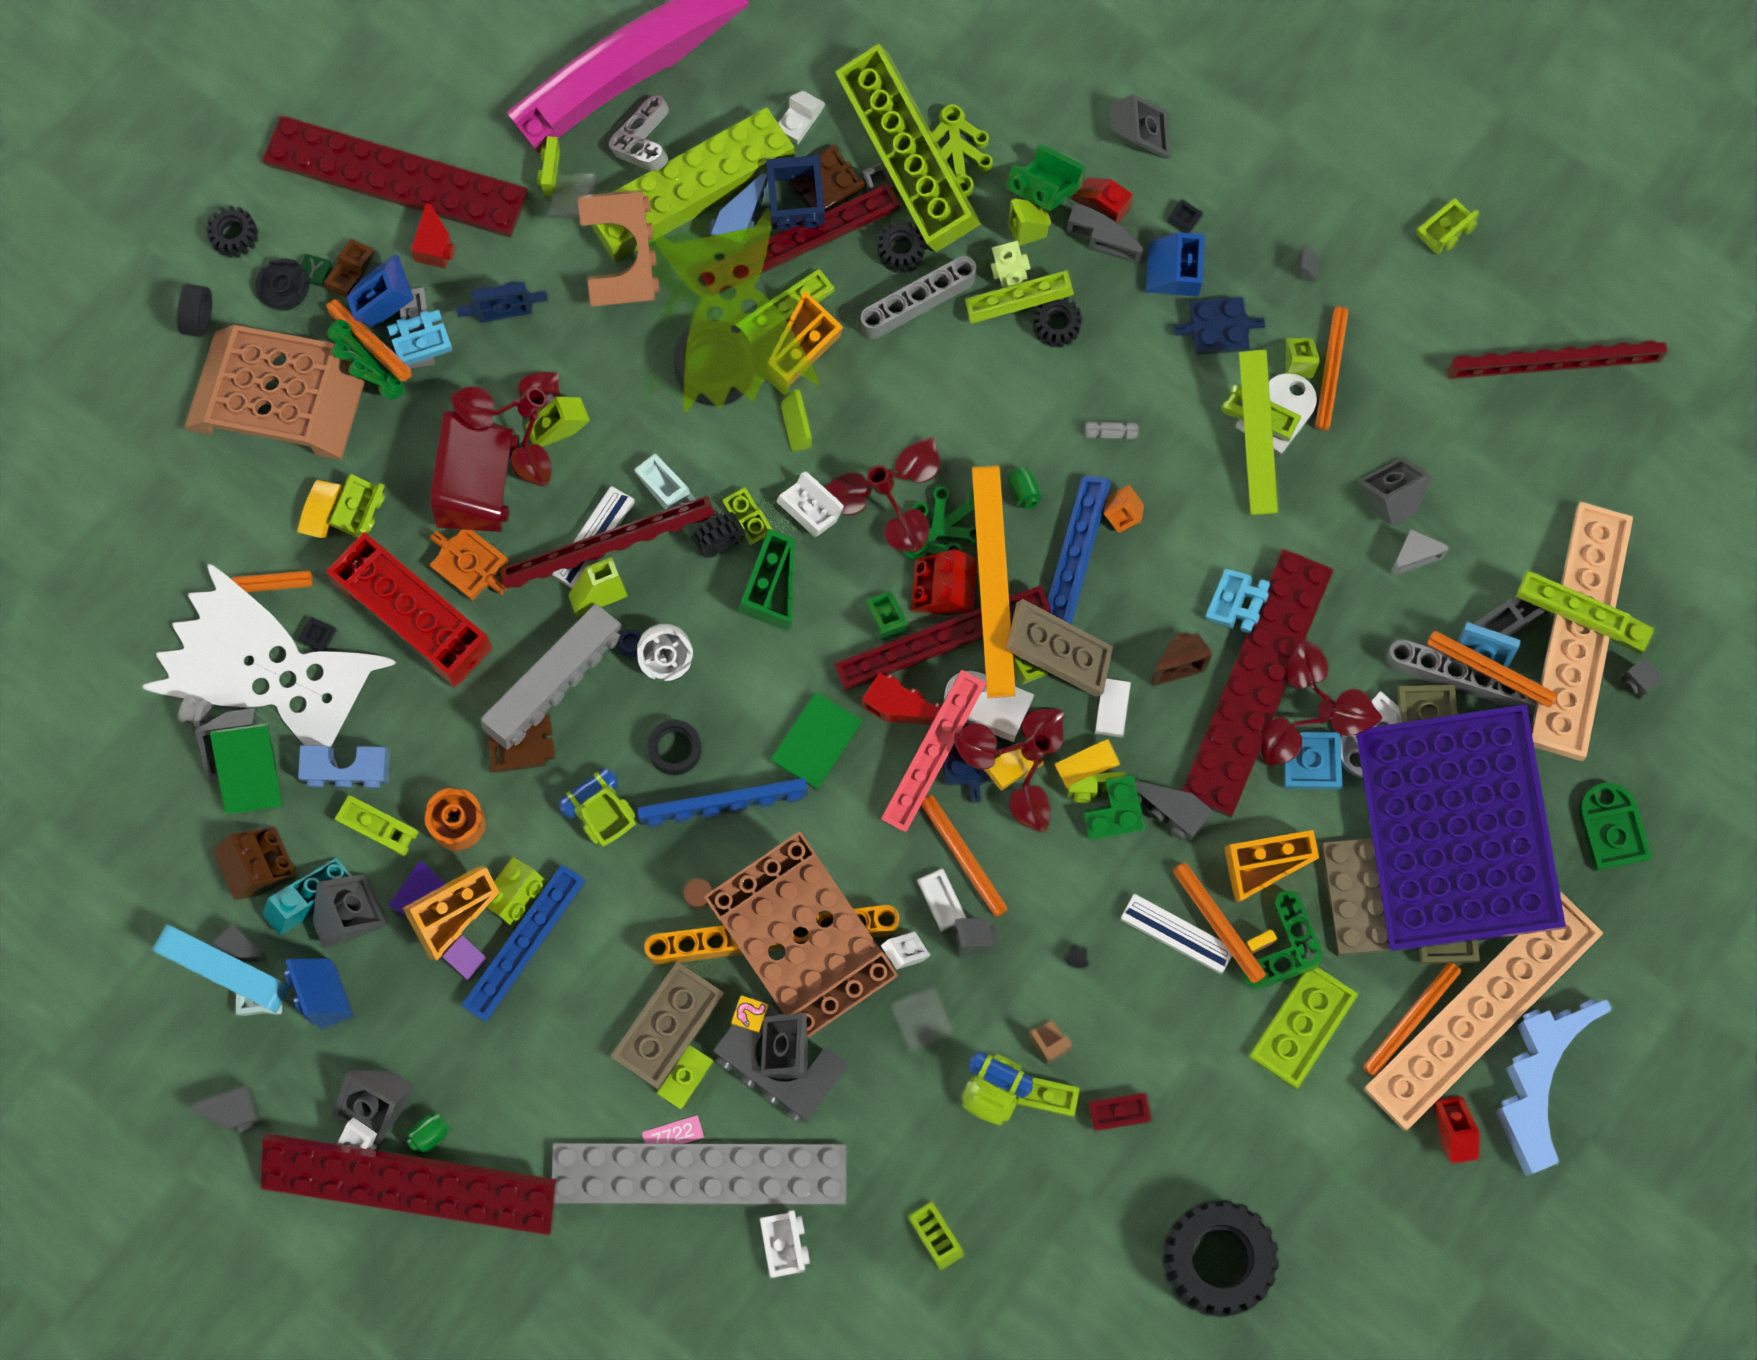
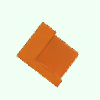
(1124, 509)

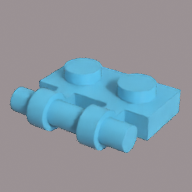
(423, 343)
(1230, 597)

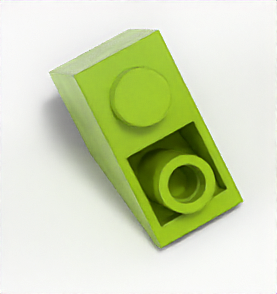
(597, 585)

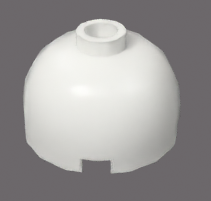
(664, 652)

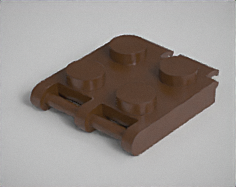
(836, 181)
(529, 753)

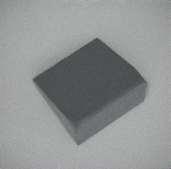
(876, 176)
(1307, 264)

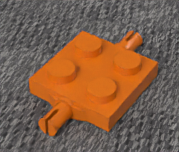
(468, 563)

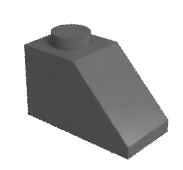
(974, 936)
(232, 1110)

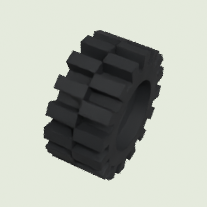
(228, 218)
(900, 260)
(1057, 336)
(718, 535)

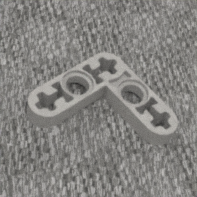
(648, 115)

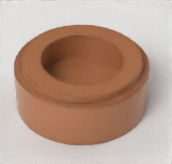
(694, 892)

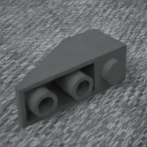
(1176, 808)

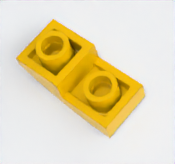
(319, 508)
(1088, 763)
(1009, 768)

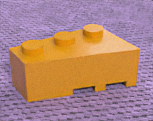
(813, 328)
(1267, 860)
(450, 909)

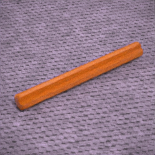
(370, 341)
(1331, 368)
(1492, 669)
(964, 856)
(1219, 923)
(1411, 1019)

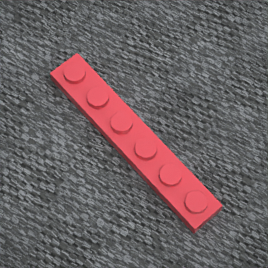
(933, 751)

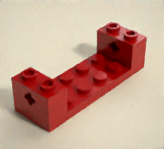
(410, 609)

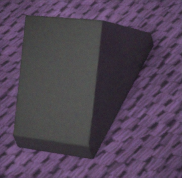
(237, 945)

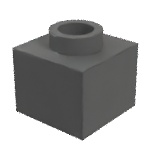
(1641, 679)

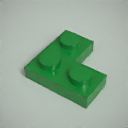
(1124, 813)

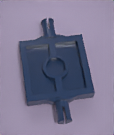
(501, 302)
(1219, 326)
(958, 772)

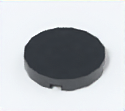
(282, 284)

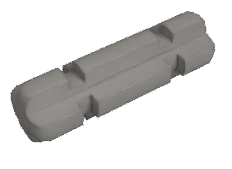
(1111, 430)

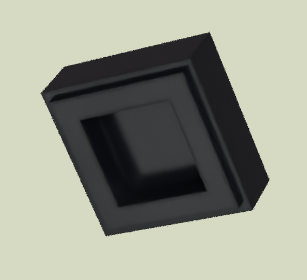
(1184, 217)
(317, 635)

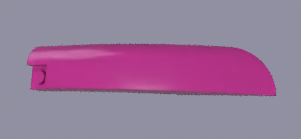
(618, 63)

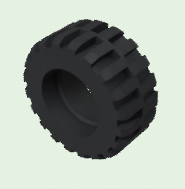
(1259, 1249)

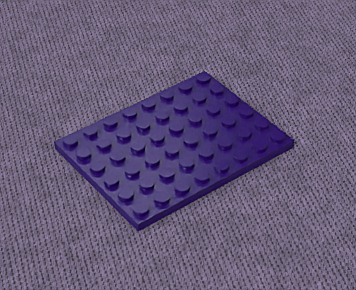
(1460, 829)

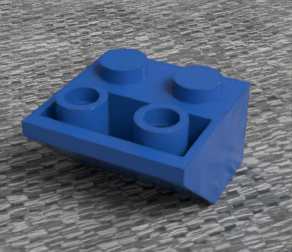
(1176, 264)
(380, 293)

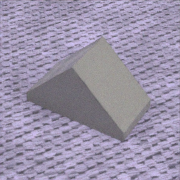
(1417, 552)

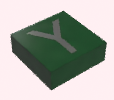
(316, 269)

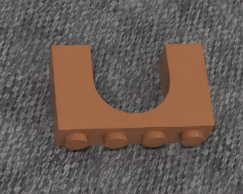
(628, 210)

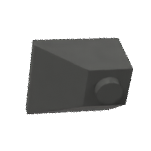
(1141, 124)
(1396, 490)
(227, 720)
(345, 910)
(785, 1046)
(373, 1100)

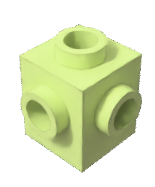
(1010, 264)

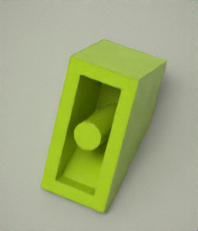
(1028, 221)
(559, 420)

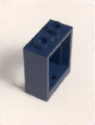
(790, 169)

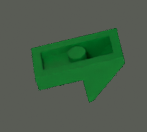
(887, 615)

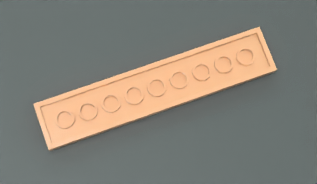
(1575, 652)
(1479, 1017)

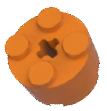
(464, 806)

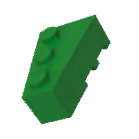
(771, 583)

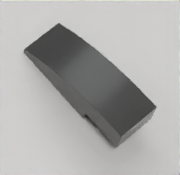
(1104, 234)
(1511, 616)

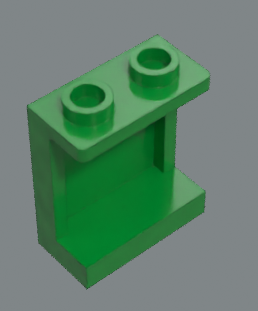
(1047, 179)

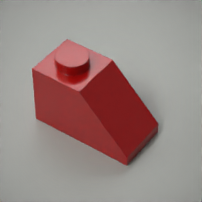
(1104, 197)
(432, 240)
(1457, 1130)

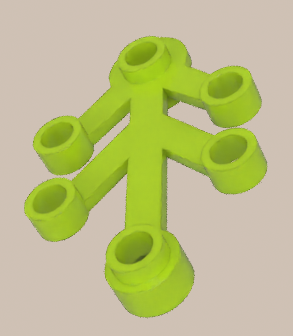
(958, 147)

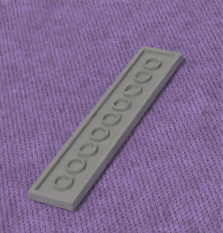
(700, 1174)

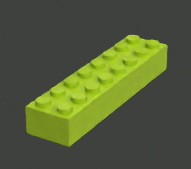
(908, 148)
(701, 178)

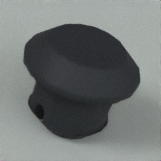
(1077, 957)

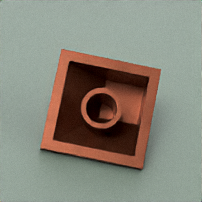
(1182, 658)

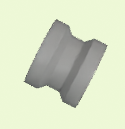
(194, 711)

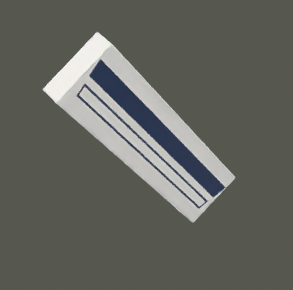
(606, 516)
(1176, 934)

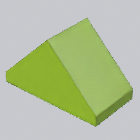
(1301, 357)

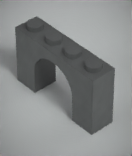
(799, 1096)

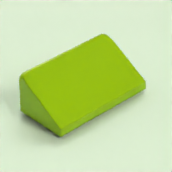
(796, 422)

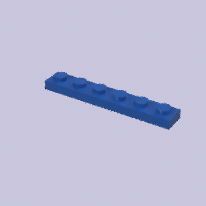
(1078, 546)
(734, 801)
(523, 943)

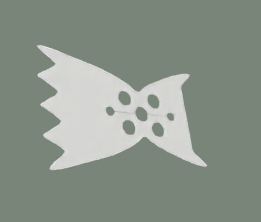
(238, 626)

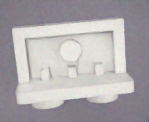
(811, 504)
(783, 1244)

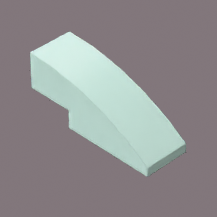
(666, 487)

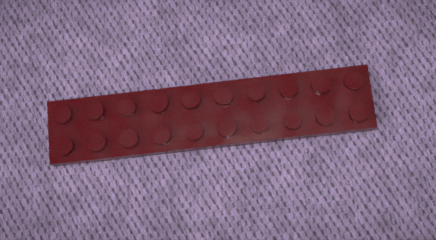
(395, 176)
(1256, 683)
(408, 1184)

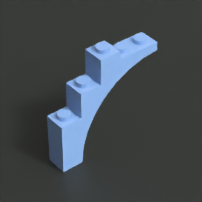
(1526, 1119)

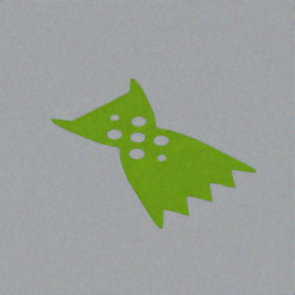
(713, 352)

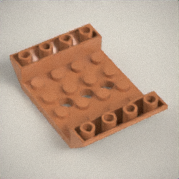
(308, 407)
(785, 892)

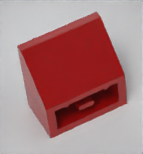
(944, 583)

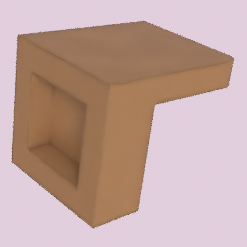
(1050, 1042)

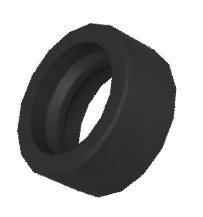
(194, 310)
(674, 768)

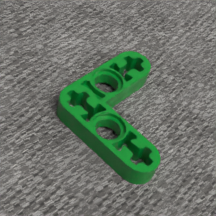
(1293, 954)

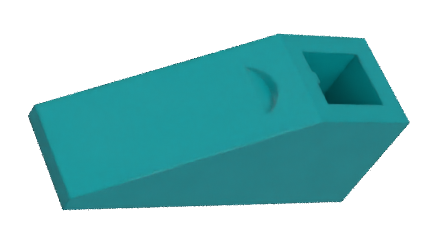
(297, 900)

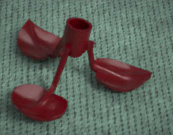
(536, 391)
(918, 462)
(1349, 714)
(1044, 736)

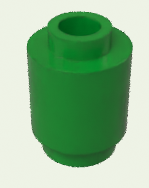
(1024, 488)
(427, 1133)

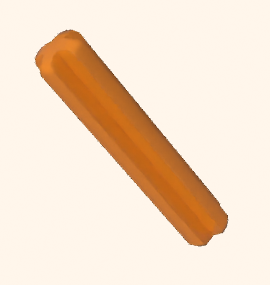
(274, 581)

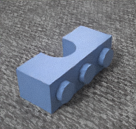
(369, 767)

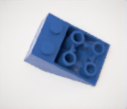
(318, 991)

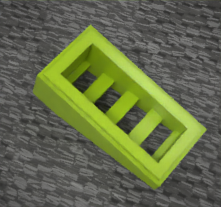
(950, 1256)

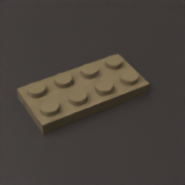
(1059, 648)
(1355, 897)
(667, 1025)

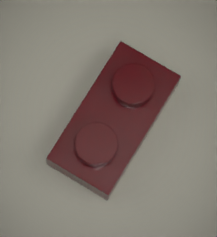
(1119, 1112)

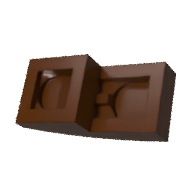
(350, 268)

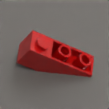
(897, 704)

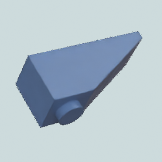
(742, 210)

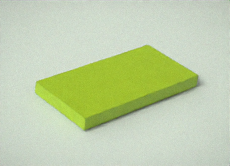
(1303, 1026)

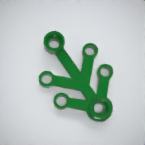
(388, 383)
(943, 526)

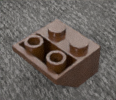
(254, 862)

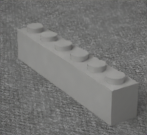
(551, 677)

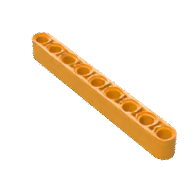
(993, 581)
(729, 948)

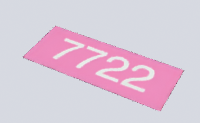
(675, 1133)

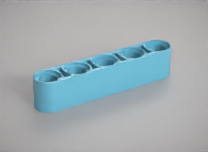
(221, 968)

